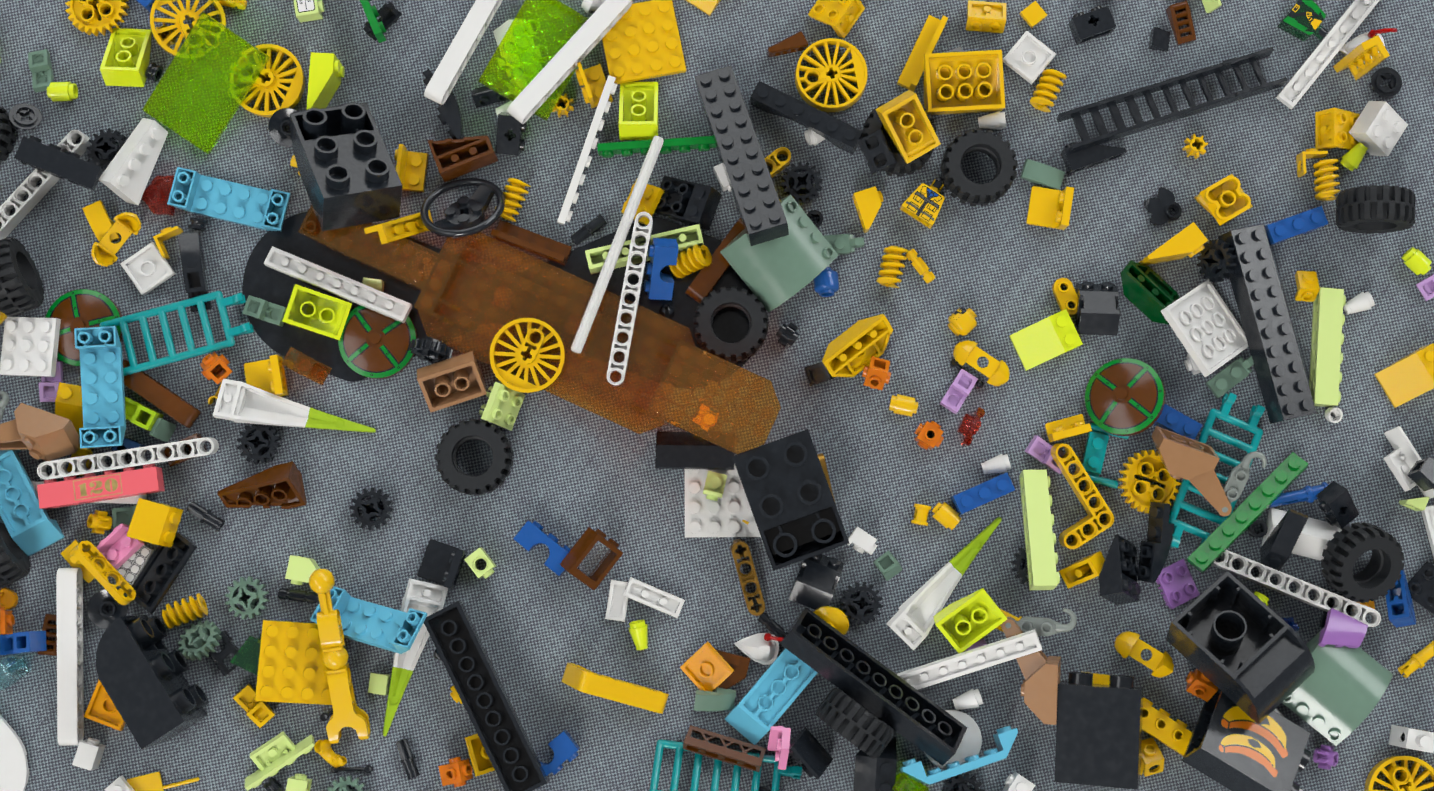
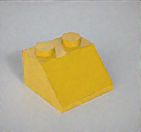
(154, 522)

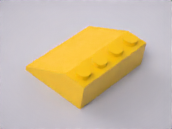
(963, 82)

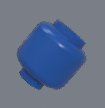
(826, 283)

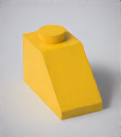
(867, 206)
(1083, 570)

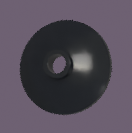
(277, 127)
(98, 610)

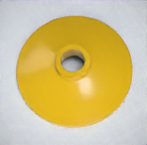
(834, 617)

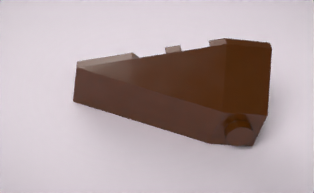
(275, 486)

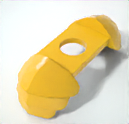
(104, 250)
(968, 352)
(1130, 645)

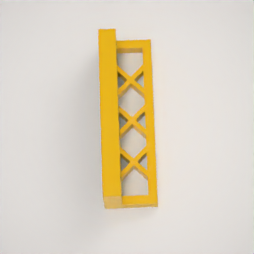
(924, 45)
(1363, 53)
(399, 228)

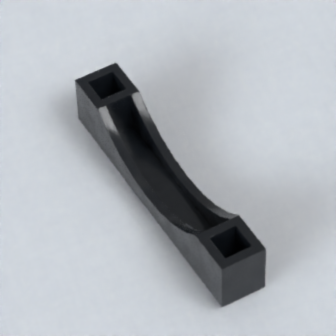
(781, 104)

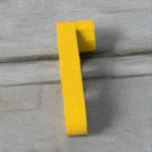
(80, 555)

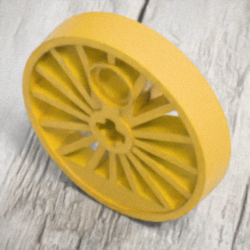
(179, 18)
(839, 71)
(277, 78)
(513, 381)
(1406, 781)

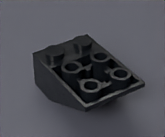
(688, 202)
(1120, 573)
(810, 752)

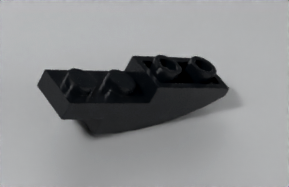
(449, 112)
(193, 267)
(1156, 548)

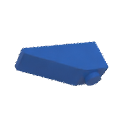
(1400, 603)

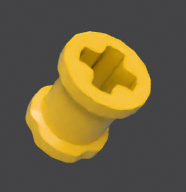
(921, 514)

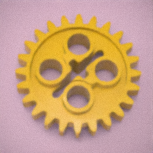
(81, 9)
(1153, 465)

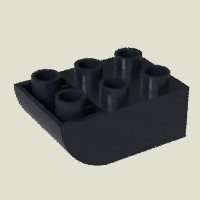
(345, 166)
(790, 499)
(1242, 647)
(147, 680)

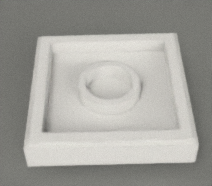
(1029, 57)
(147, 268)

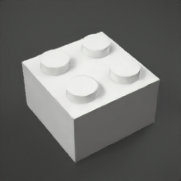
(1378, 128)

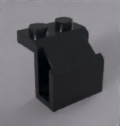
(1097, 309)
(816, 581)

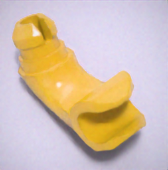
(324, 749)

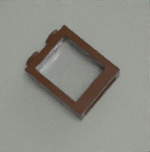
(593, 556)

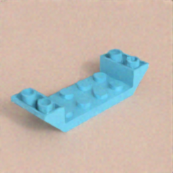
(228, 200)
(101, 387)
(20, 508)
(375, 623)
(770, 696)
(1004, 740)

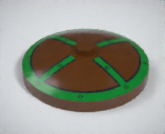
(80, 310)
(376, 343)
(1125, 397)

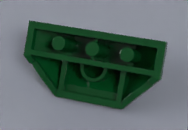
(1147, 290)

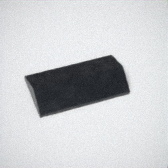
(689, 451)
(162, 572)

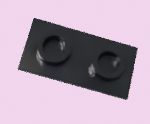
(388, 16)
(483, 96)

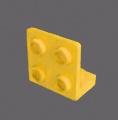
(838, 14)
(593, 82)
(1333, 129)
(411, 168)
(1050, 207)
(267, 375)

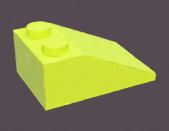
(127, 57)
(324, 79)
(638, 111)
(316, 312)
(1046, 339)
(969, 619)

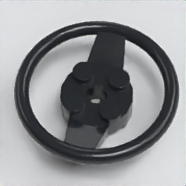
(465, 215)

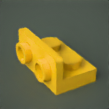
(986, 16)
(648, 202)
(1067, 428)

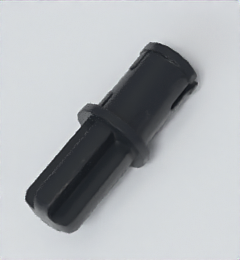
(588, 229)
(205, 516)
(407, 759)

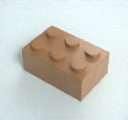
(451, 381)

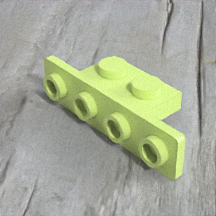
(274, 756)

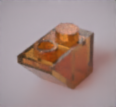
(306, 366)

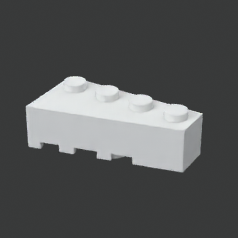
(135, 161)

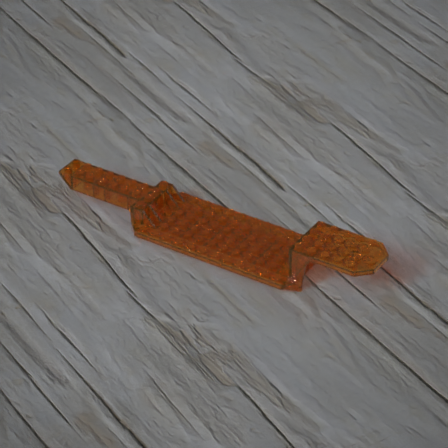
(485, 284)

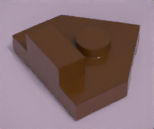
(738, 664)

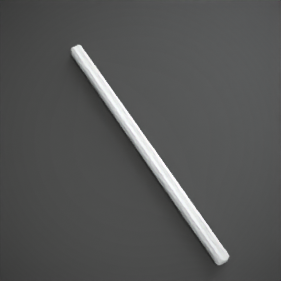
(617, 244)

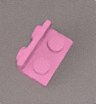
(118, 547)
(780, 743)

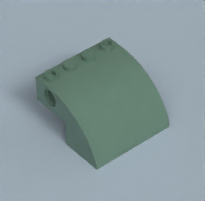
(781, 265)
(1340, 690)

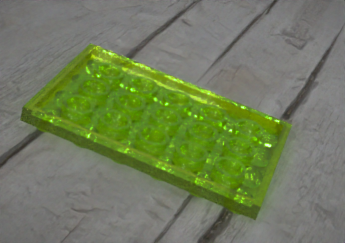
(528, 46)
(206, 83)

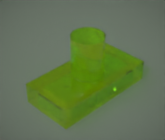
(907, 783)

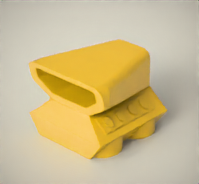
(1224, 199)

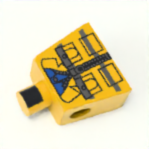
(925, 203)

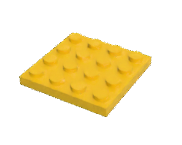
(644, 43)
(291, 664)

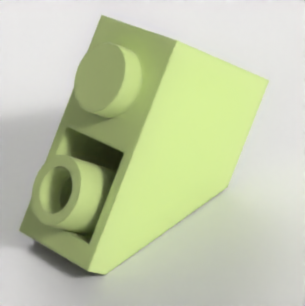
(300, 569)

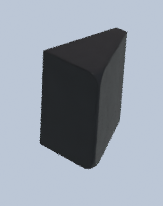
(1159, 39)

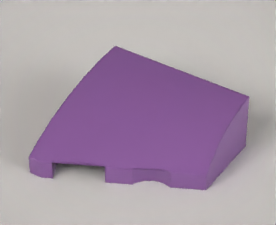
(1342, 630)

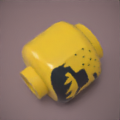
(962, 321)

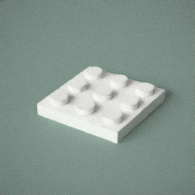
(30, 346)

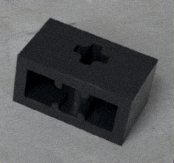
(1084, 32)
(504, 143)
(1337, 505)

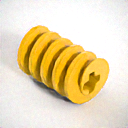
(1046, 89)
(1325, 179)
(512, 198)
(691, 261)
(891, 266)
(184, 612)

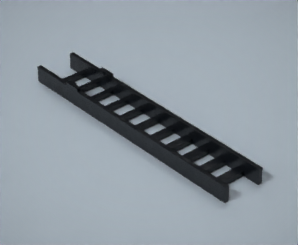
(1140, 125)

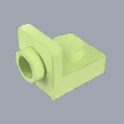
(714, 485)

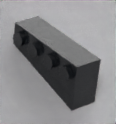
(58, 163)

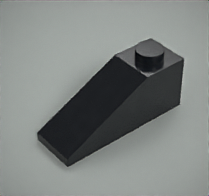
(1089, 157)
(1282, 540)

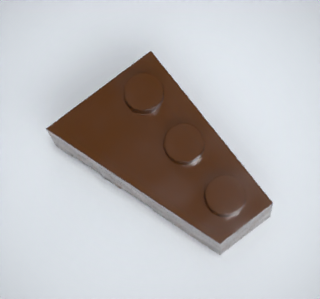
(462, 155)

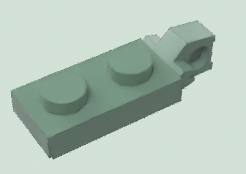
(844, 243)
(1230, 376)

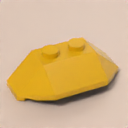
(856, 345)

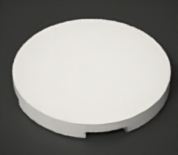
(970, 742)

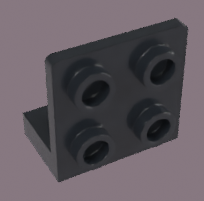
(442, 563)
(1422, 587)

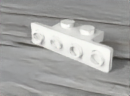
(1403, 459)

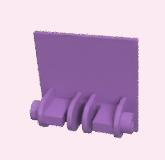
(1177, 584)

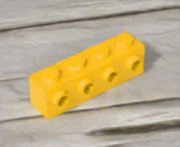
(1164, 728)

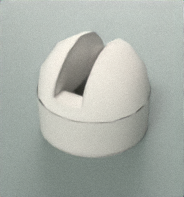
(1336, 412)

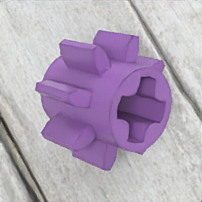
(1325, 757)

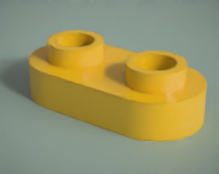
(1066, 296)

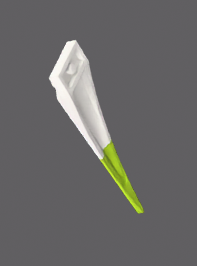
(255, 406)
(425, 598)
(916, 614)

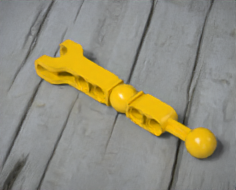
(335, 658)

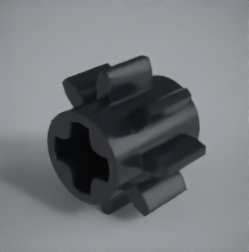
(787, 334)

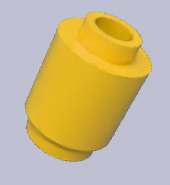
(903, 405)
(946, 515)

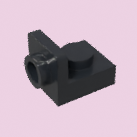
(817, 373)

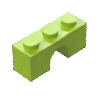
(141, 414)

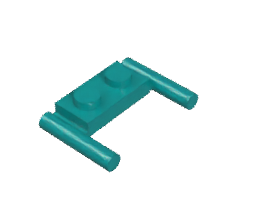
(1095, 453)

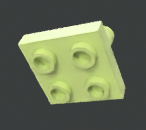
(502, 406)

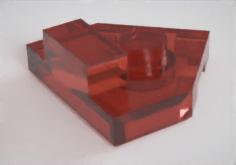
(157, 195)
(970, 425)

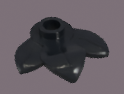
(1160, 206)

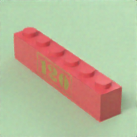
(100, 487)

